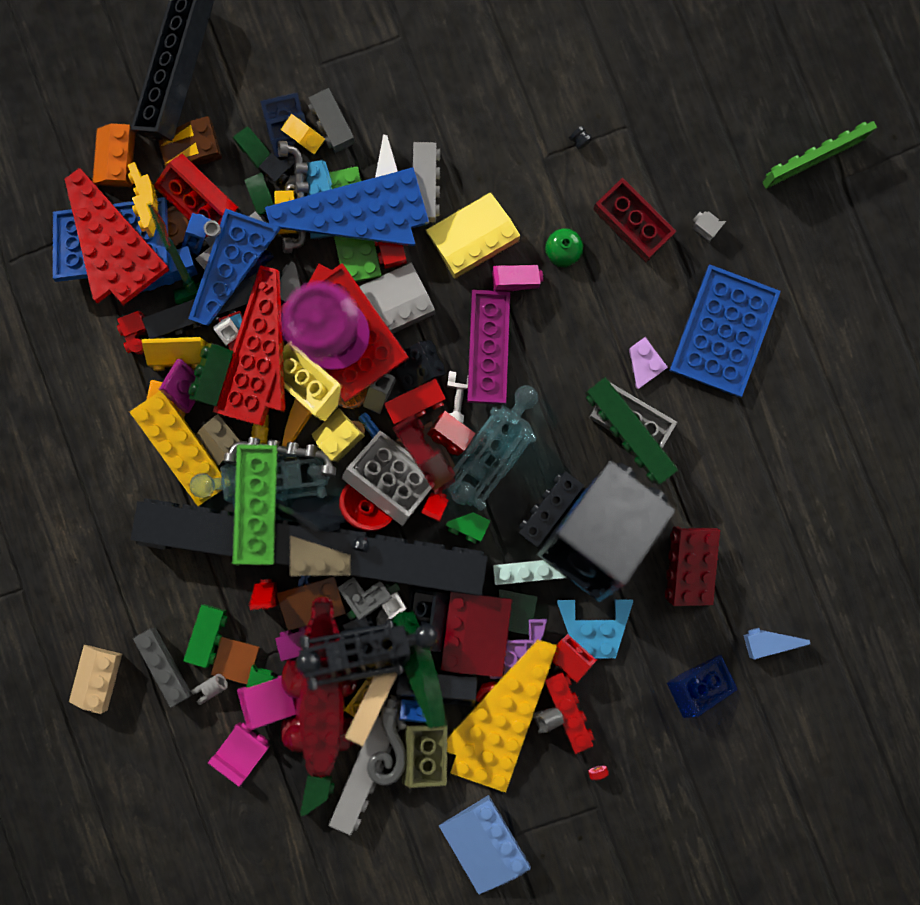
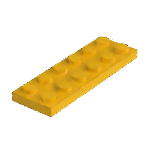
(175, 441)

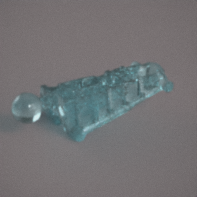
(203, 485)
(462, 491)

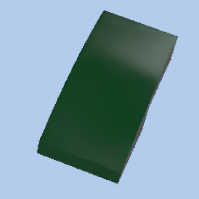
(252, 146)
(259, 193)

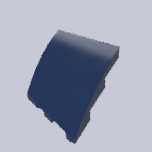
(276, 113)

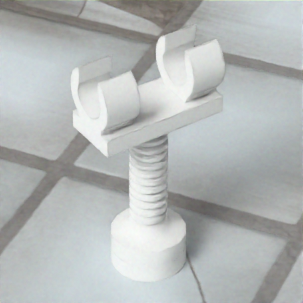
(459, 393)

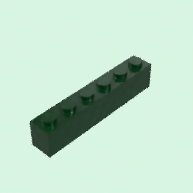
(631, 431)

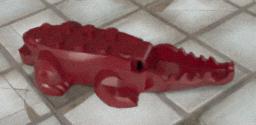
(319, 719)

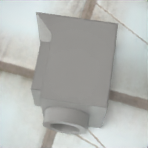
(707, 225)

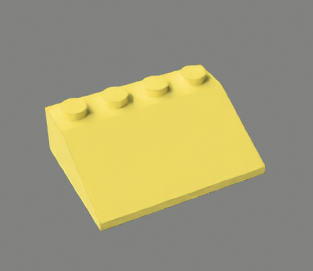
(473, 235)

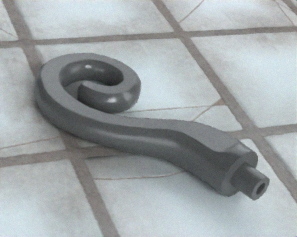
(388, 719)

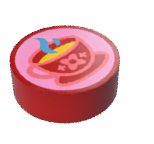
(598, 772)

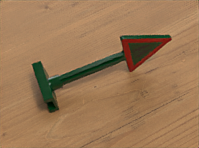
(190, 288)

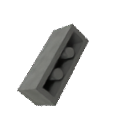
(331, 120)

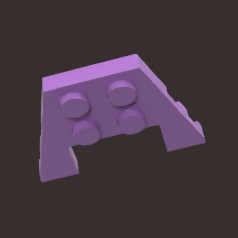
(517, 648)

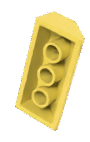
(310, 383)

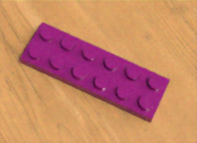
(488, 347)

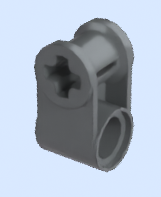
(548, 719)

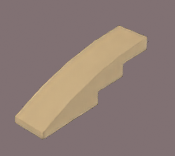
(370, 708)

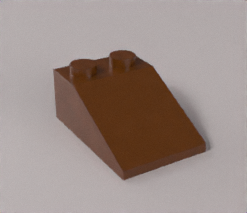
(297, 601)

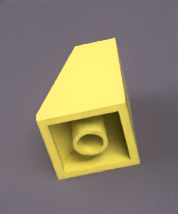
(337, 436)

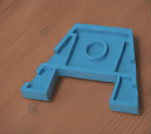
(597, 637)

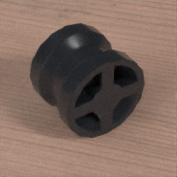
(580, 137)

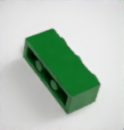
(206, 636)

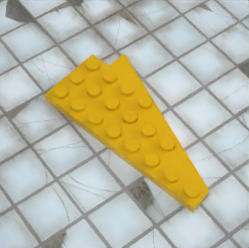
(494, 731)

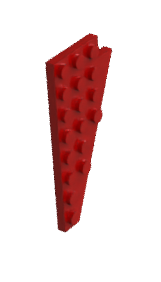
(111, 248)
(256, 366)

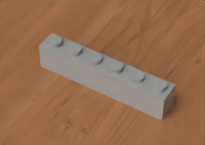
(359, 783)

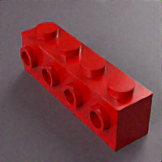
(566, 702)

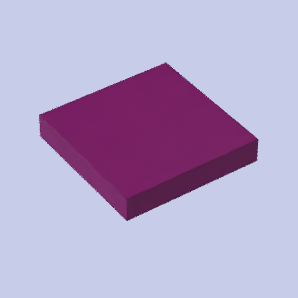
(177, 385)

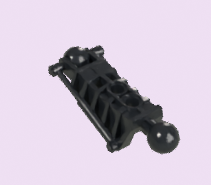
(309, 662)

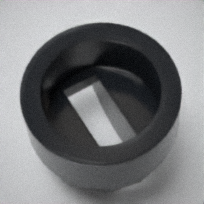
(360, 544)

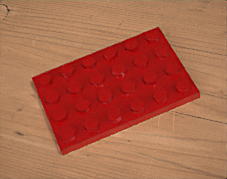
(382, 351)

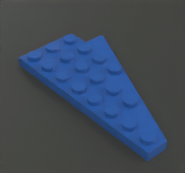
(366, 210)

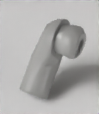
(290, 185)

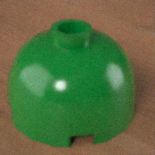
(567, 253)

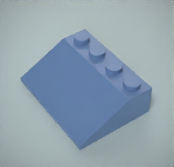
(484, 845)

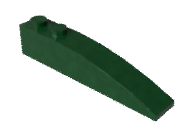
(422, 675)

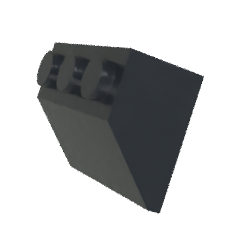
(432, 609)

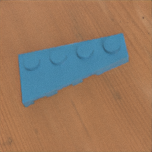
(318, 181)

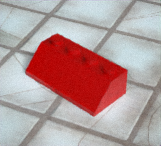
(192, 191)

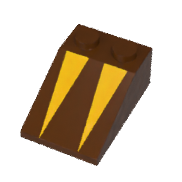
(193, 140)

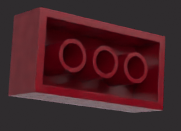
(634, 219)

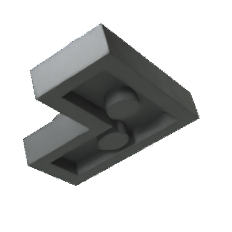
(364, 602)

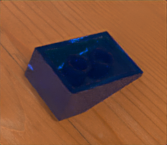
(702, 687)

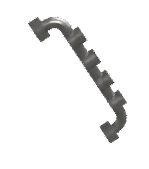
(300, 186)
(291, 450)

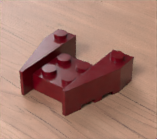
(429, 462)

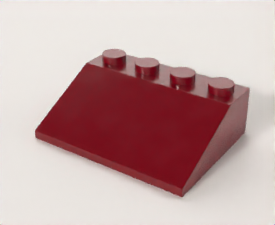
(476, 634)

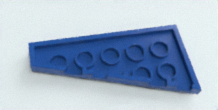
(231, 258)

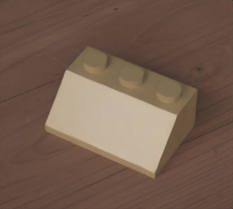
(95, 679)

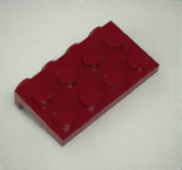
(692, 566)

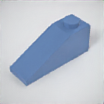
(767, 643)

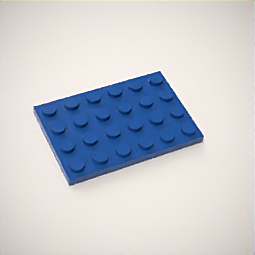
(67, 252)
(724, 331)

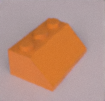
(113, 155)

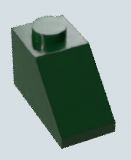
(316, 792)

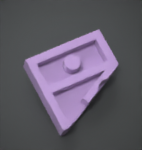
(645, 362)

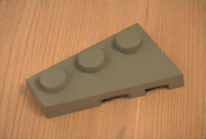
(314, 559)

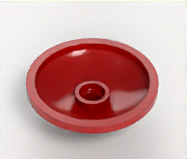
(351, 507)

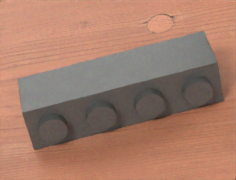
(162, 666)

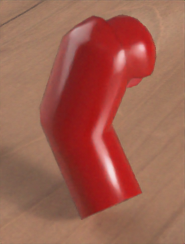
(484, 689)

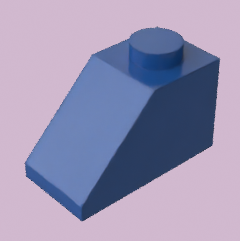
(195, 233)

